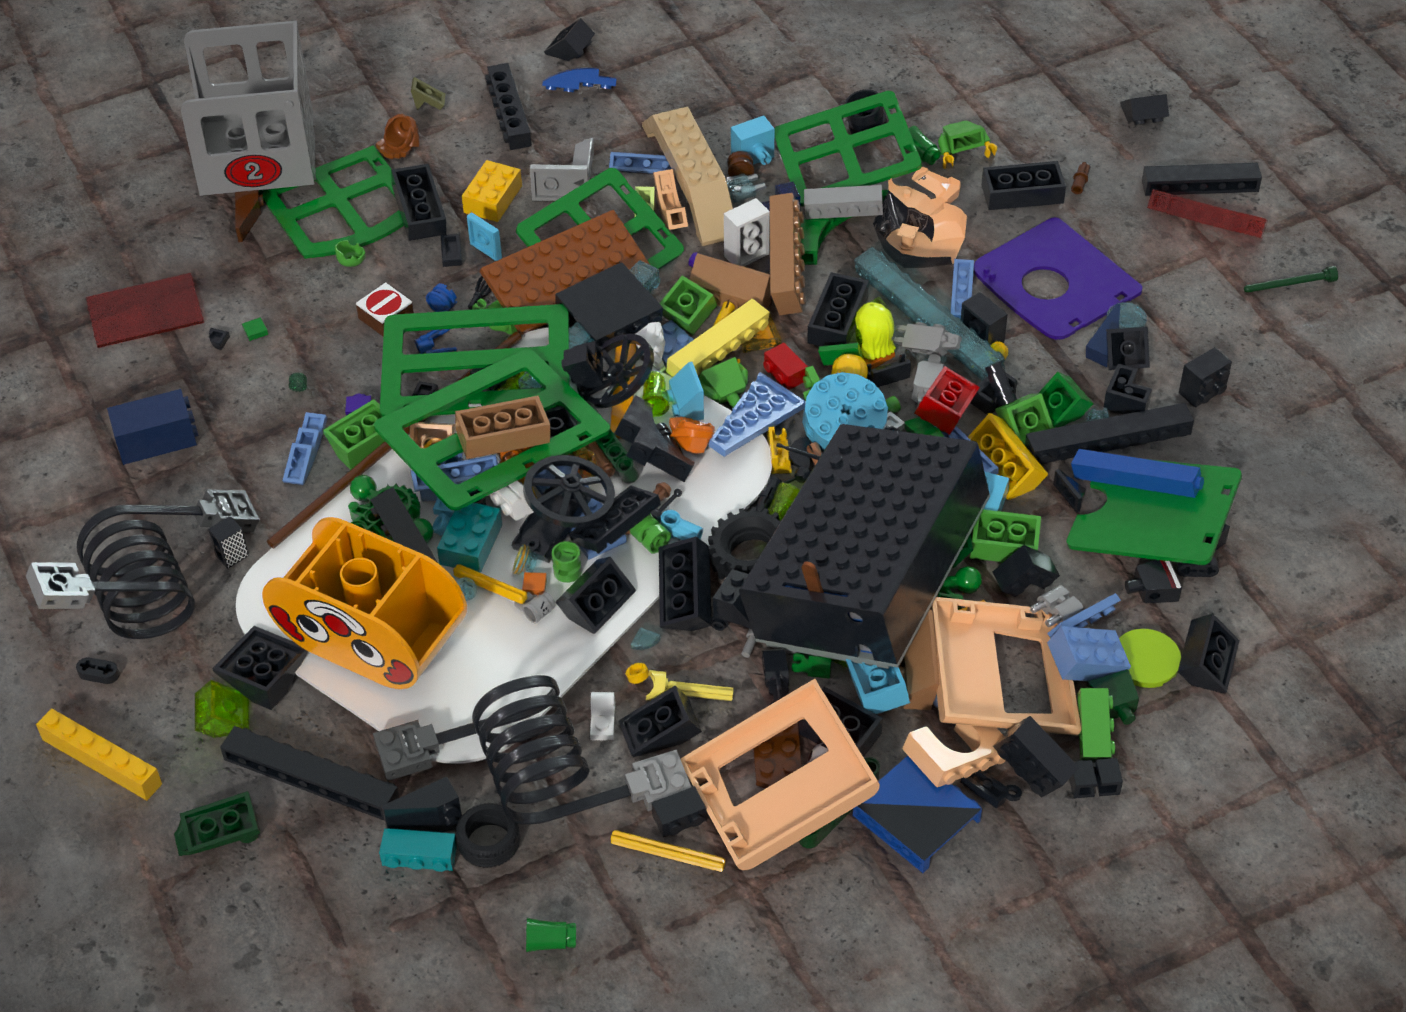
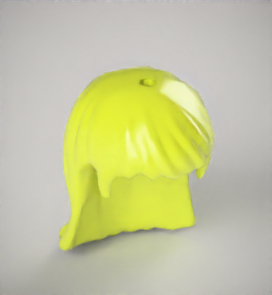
(876, 329)

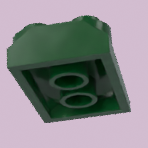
(217, 825)

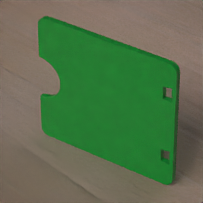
(1159, 523)

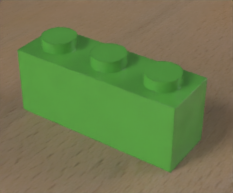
(1095, 724)

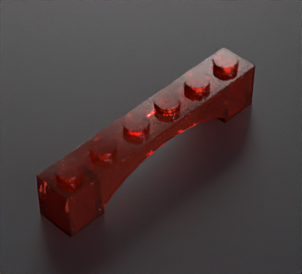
(1207, 214)

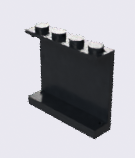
(610, 304)

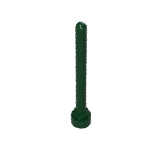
(1328, 274)

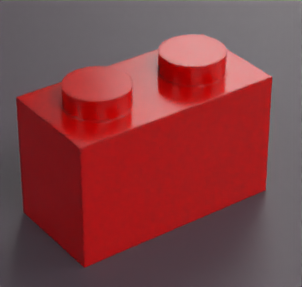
(784, 366)

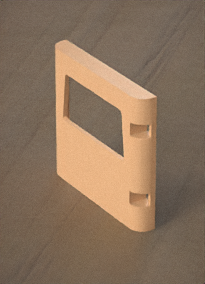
(970, 670)
(798, 801)

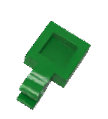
(815, 665)

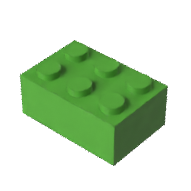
(1003, 533)

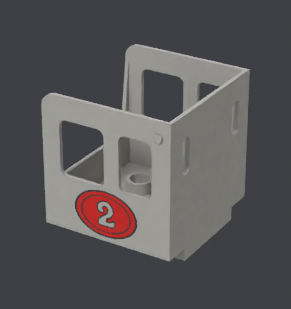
(254, 129)

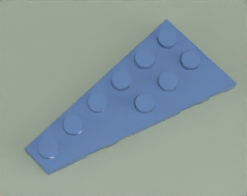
(759, 408)

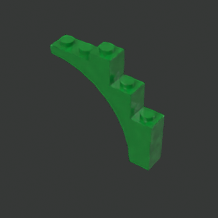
(816, 231)

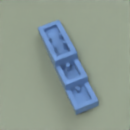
(304, 449)

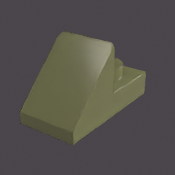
(425, 93)

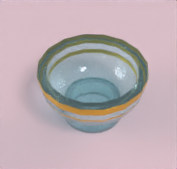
(524, 560)

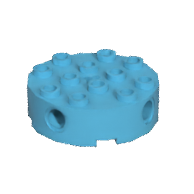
(842, 400)

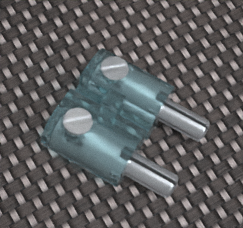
(741, 186)

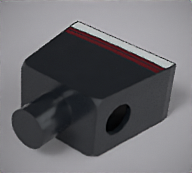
(1155, 582)

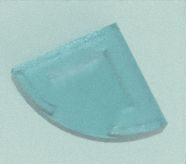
(645, 639)

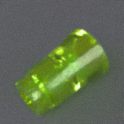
(655, 393)
(783, 499)

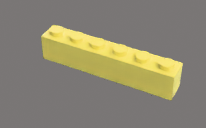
(721, 338)

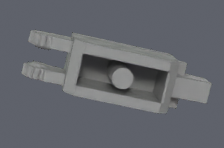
(925, 376)

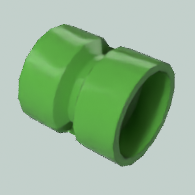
(651, 534)
(566, 561)

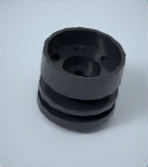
(866, 119)

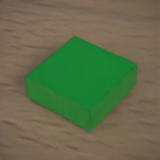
(254, 329)

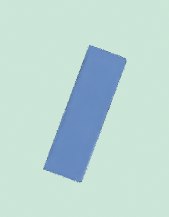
(638, 162)
(459, 471)

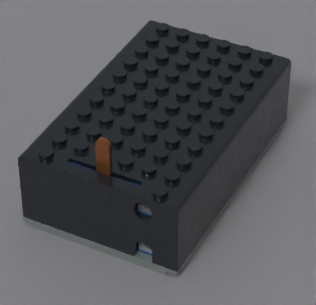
(866, 545)

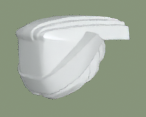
(654, 336)

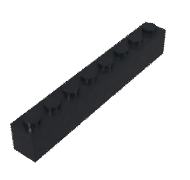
(1111, 433)
(308, 772)

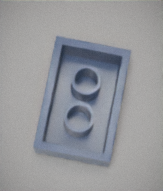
(1087, 653)

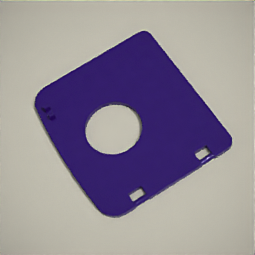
(1055, 246)

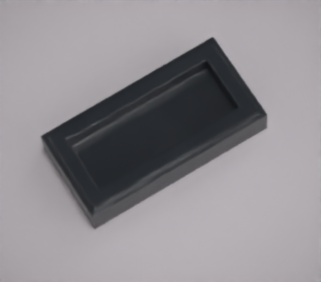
(451, 250)

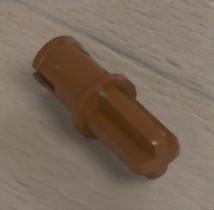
(1080, 178)

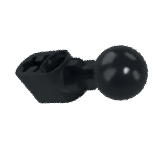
(776, 673)

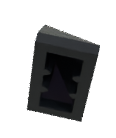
(1069, 489)

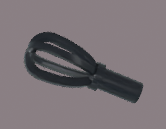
(477, 295)

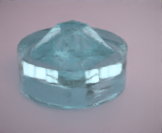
(468, 587)

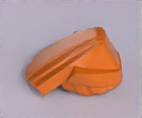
(691, 434)

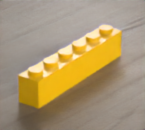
(99, 754)

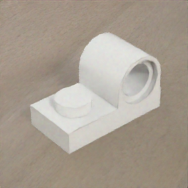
(602, 716)

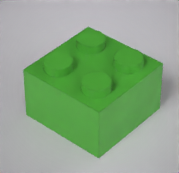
(688, 305)

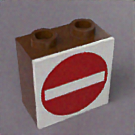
(380, 304)

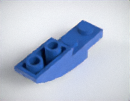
(570, 79)

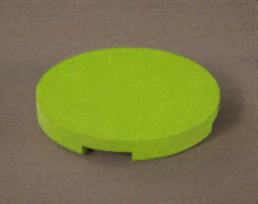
(1152, 657)

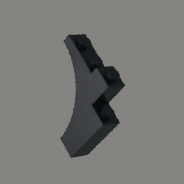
(648, 443)

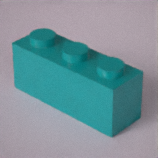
(418, 849)

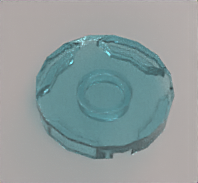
(1130, 315)

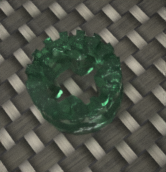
(294, 385)

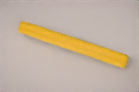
(668, 850)

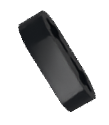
(1194, 570)
(97, 670)

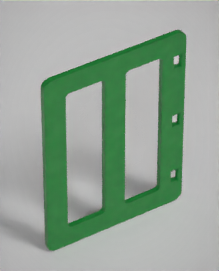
(396, 363)
(425, 460)

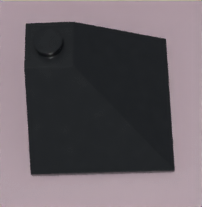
(257, 671)

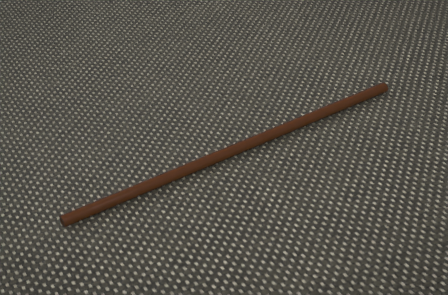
(358, 470)

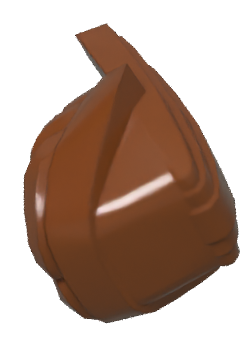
(399, 137)

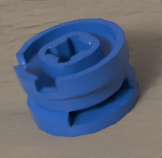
(441, 299)

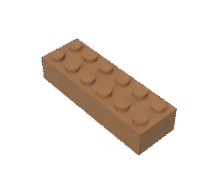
(786, 254)

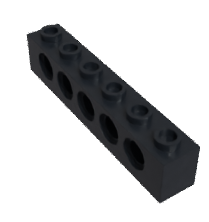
(508, 106)

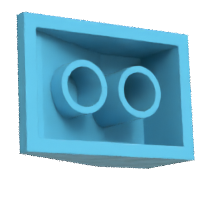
(878, 687)

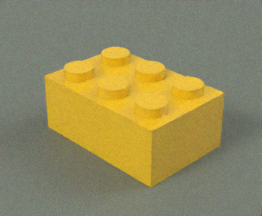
(492, 190)

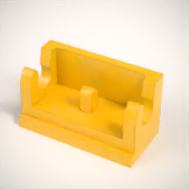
(779, 456)

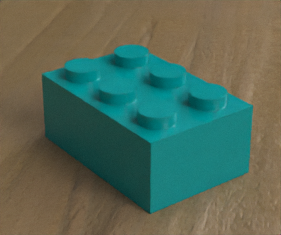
(470, 536)

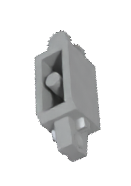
(927, 339)

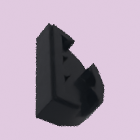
(797, 459)

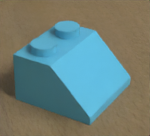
(686, 394)

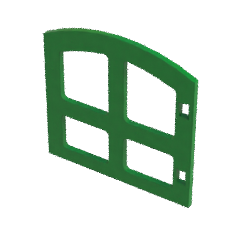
(339, 199)

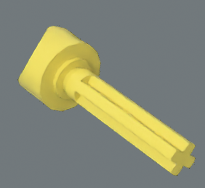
(661, 685)

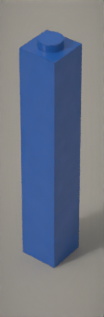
(1137, 473)

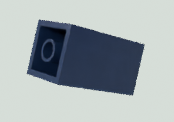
(153, 426)

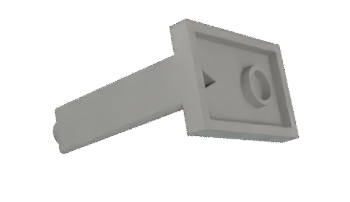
(555, 181)

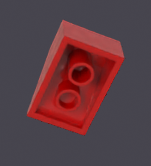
(946, 400)

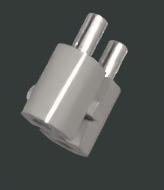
(1058, 604)

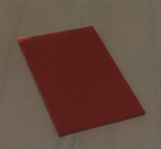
(144, 310)

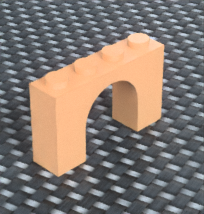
(945, 765)

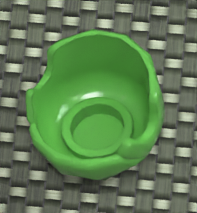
(348, 254)

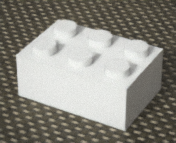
(746, 233)

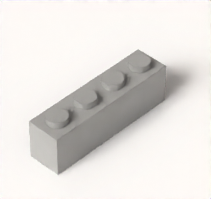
(843, 202)

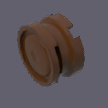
(740, 163)

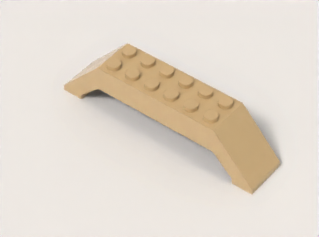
(694, 170)

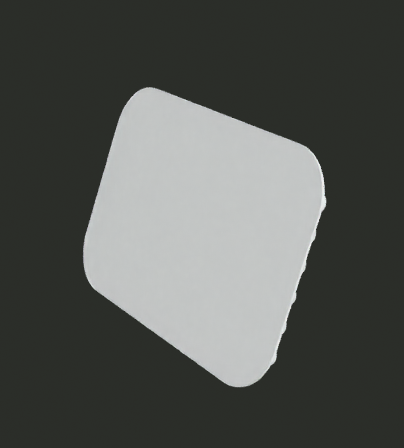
(495, 637)

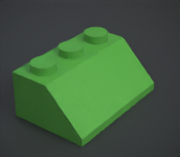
(355, 434)

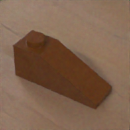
(247, 211)

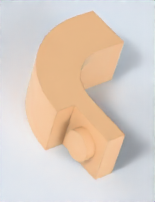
(668, 202)

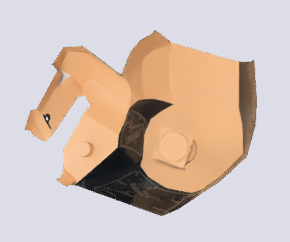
(922, 229)

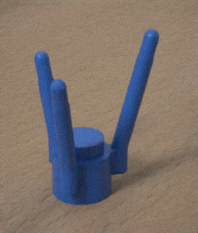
(425, 342)

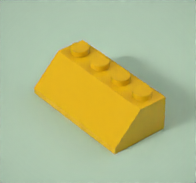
(1009, 455)

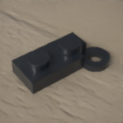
(991, 789)

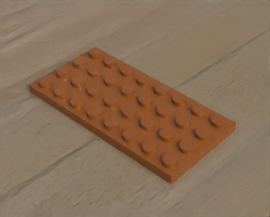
(560, 262)

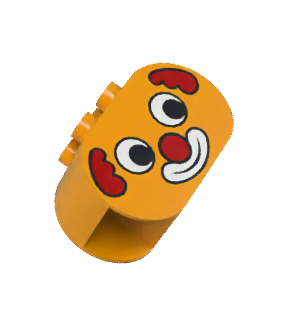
(366, 604)

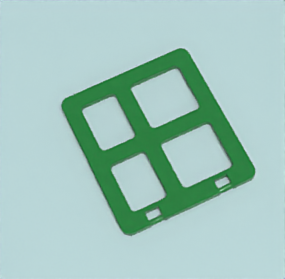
(845, 143)
(570, 202)

